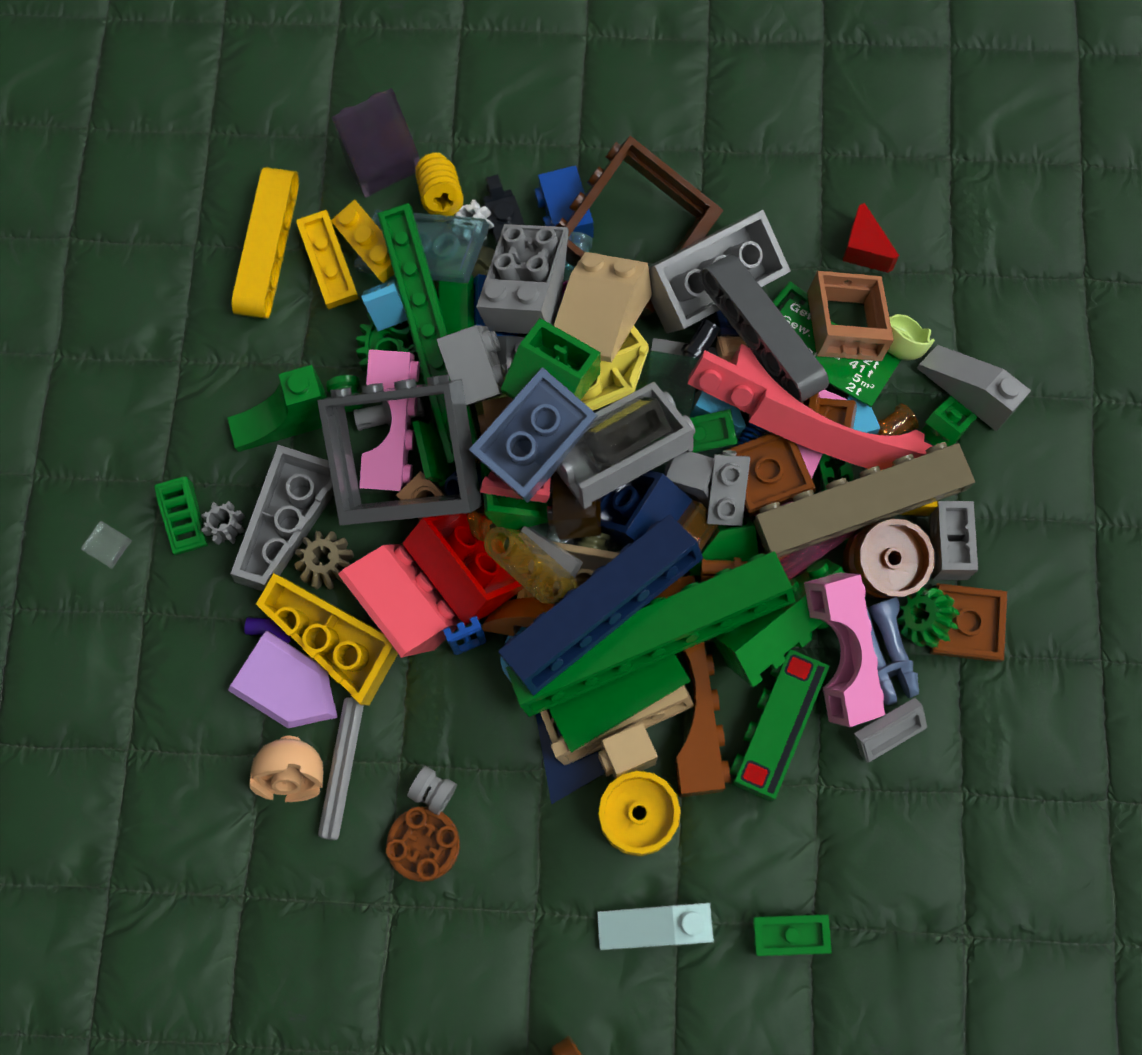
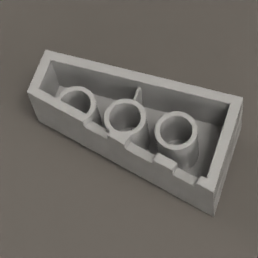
(286, 510)

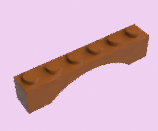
(699, 761)

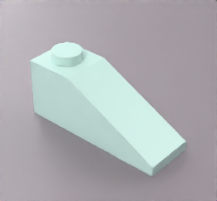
(655, 926)

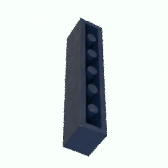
(601, 604)

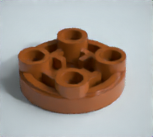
(423, 844)

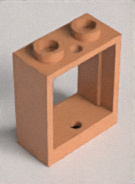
(850, 341)

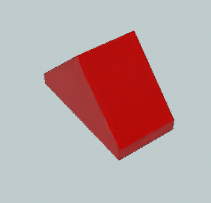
(869, 244)

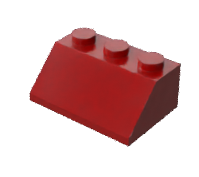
(460, 566)

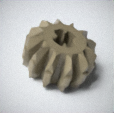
(313, 569)

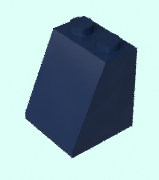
(639, 504)

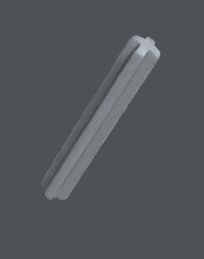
(340, 769)

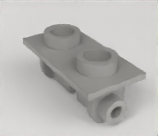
(728, 488)

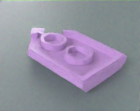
(285, 684)

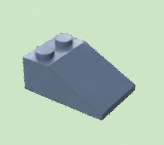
(533, 434)

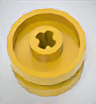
(661, 811)

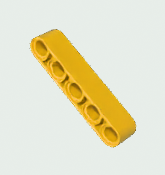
(265, 243)

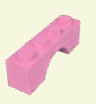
(387, 464)
(855, 689)

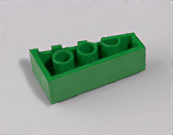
(766, 639)

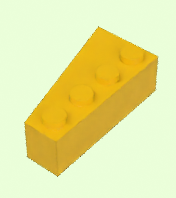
(341, 643)

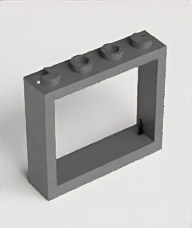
(342, 461)

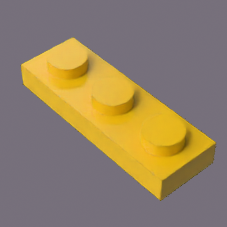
(365, 239)
(327, 259)

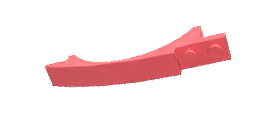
(752, 390)

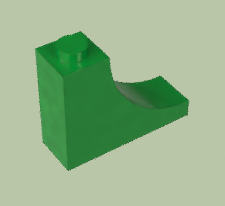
(284, 414)

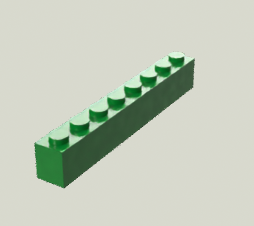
(668, 628)

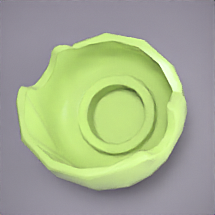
(909, 338)

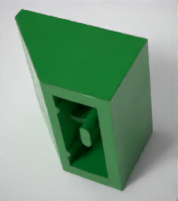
(560, 354)

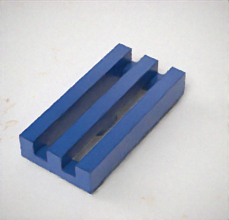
(464, 633)

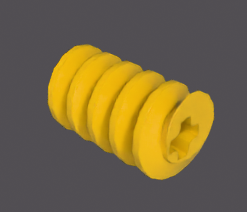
(438, 185)

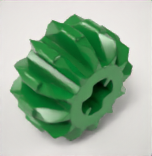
(938, 624)

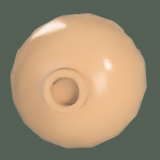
(287, 769)

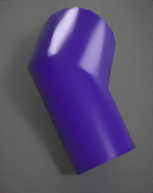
(259, 626)

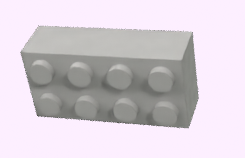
(676, 279)

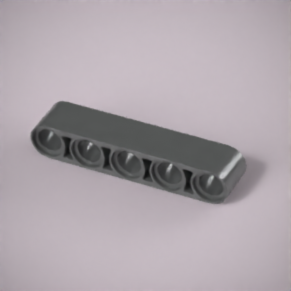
(763, 328)

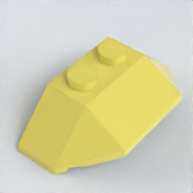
(620, 376)

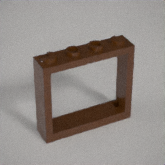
(661, 176)

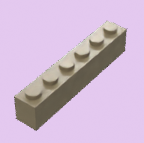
(863, 501)

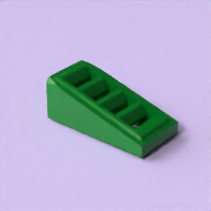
(172, 488)

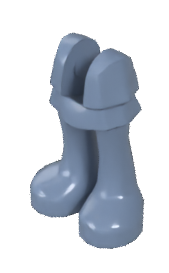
(885, 617)

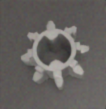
(225, 531)

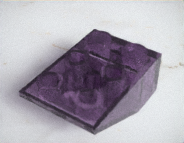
(376, 142)

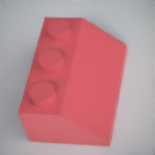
(400, 599)

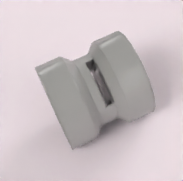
(432, 790)

